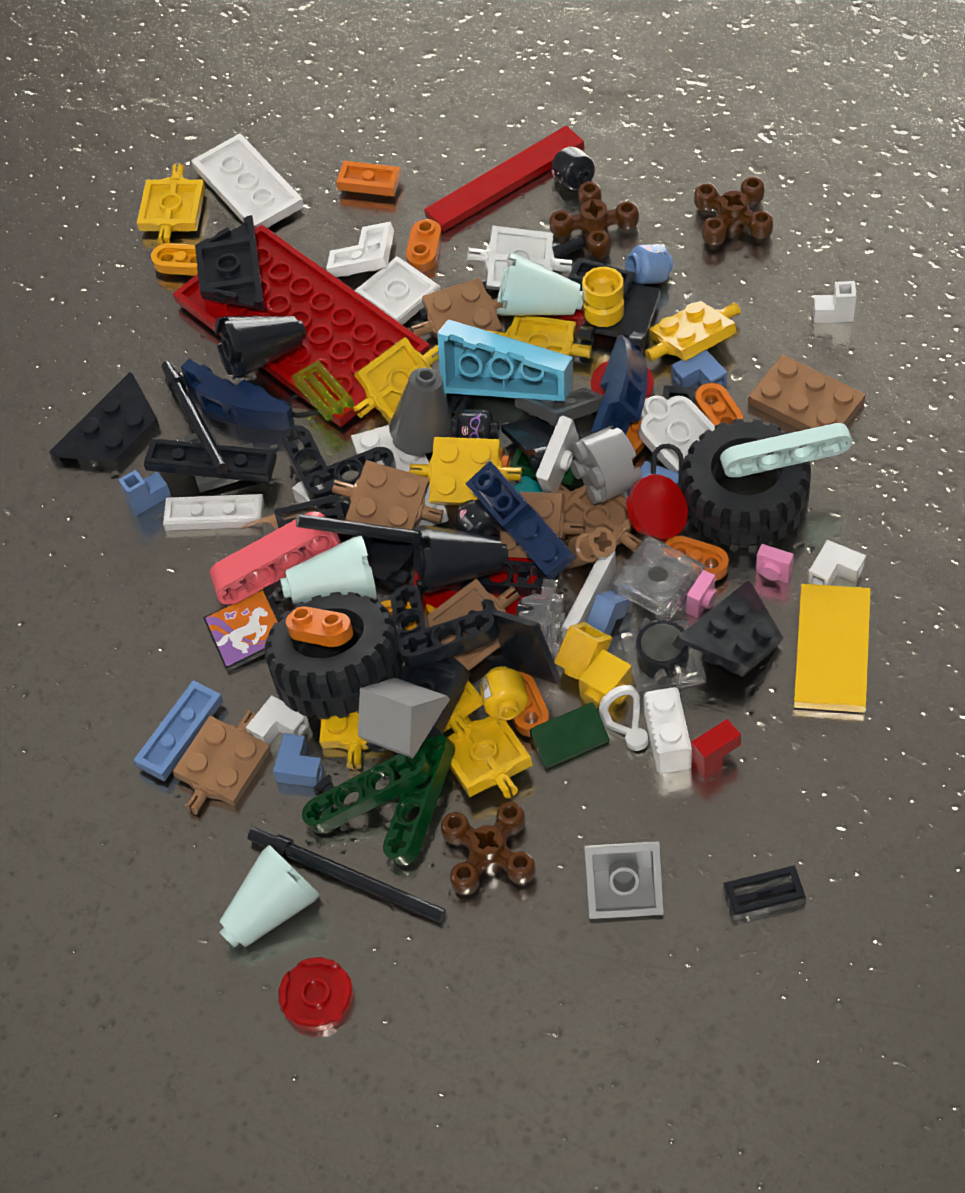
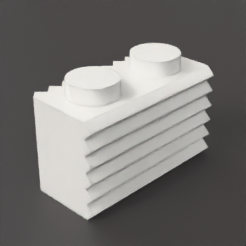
(667, 730)

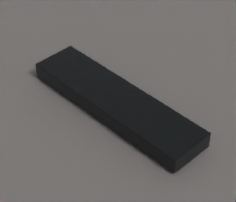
(192, 459)

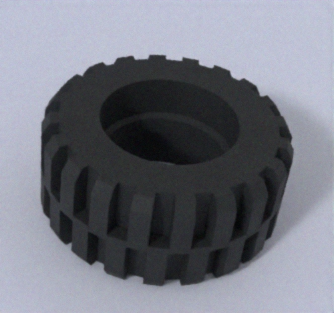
(737, 516)
(333, 684)

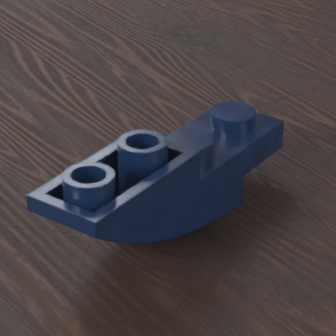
(624, 387)
(238, 404)
(521, 520)

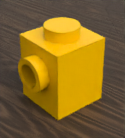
(580, 648)
(603, 676)

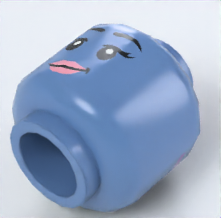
(650, 263)

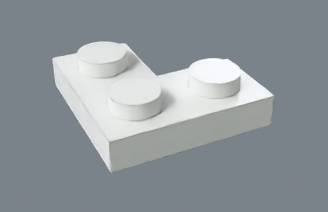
(369, 255)

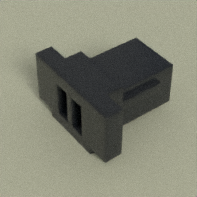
(324, 785)

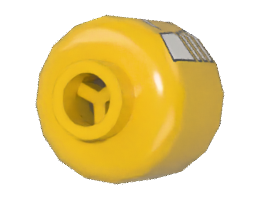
(503, 693)

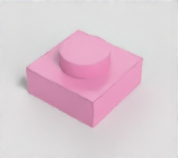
(774, 563)
(701, 594)

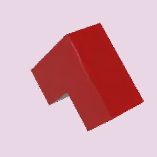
(713, 746)

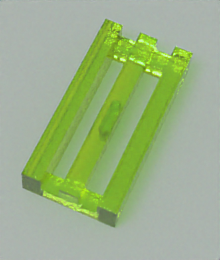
(335, 406)

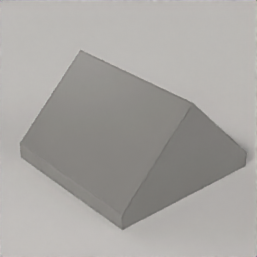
(398, 715)
(624, 880)

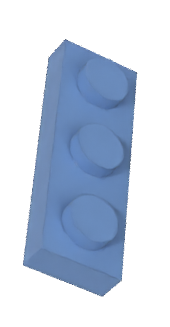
(178, 730)

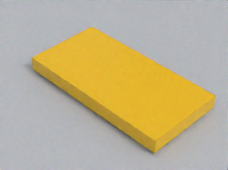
(832, 648)

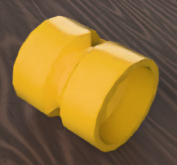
(603, 296)

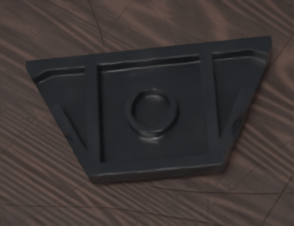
(231, 267)
(110, 428)
(734, 632)
(444, 677)

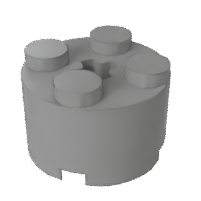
(605, 464)

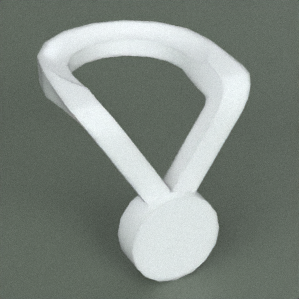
(635, 738)

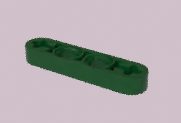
(368, 795)
(424, 798)

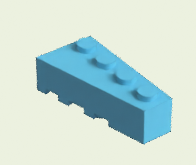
(500, 366)

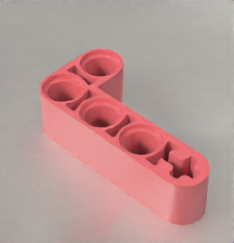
(267, 560)

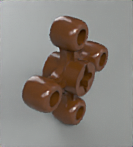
(733, 211)
(594, 220)
(488, 848)

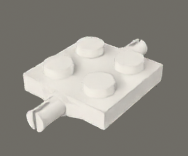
(527, 243)

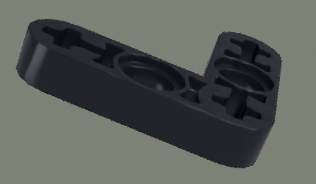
(321, 473)
(423, 635)

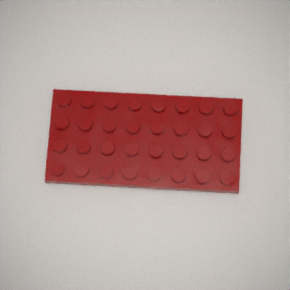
(339, 323)

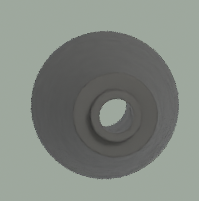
(421, 413)

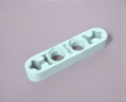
(819, 442)

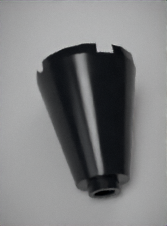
(256, 341)
(454, 557)

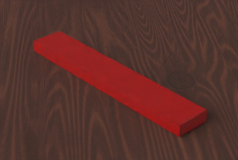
(501, 179)

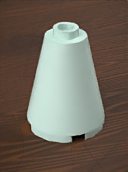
(535, 290)
(334, 570)
(265, 899)

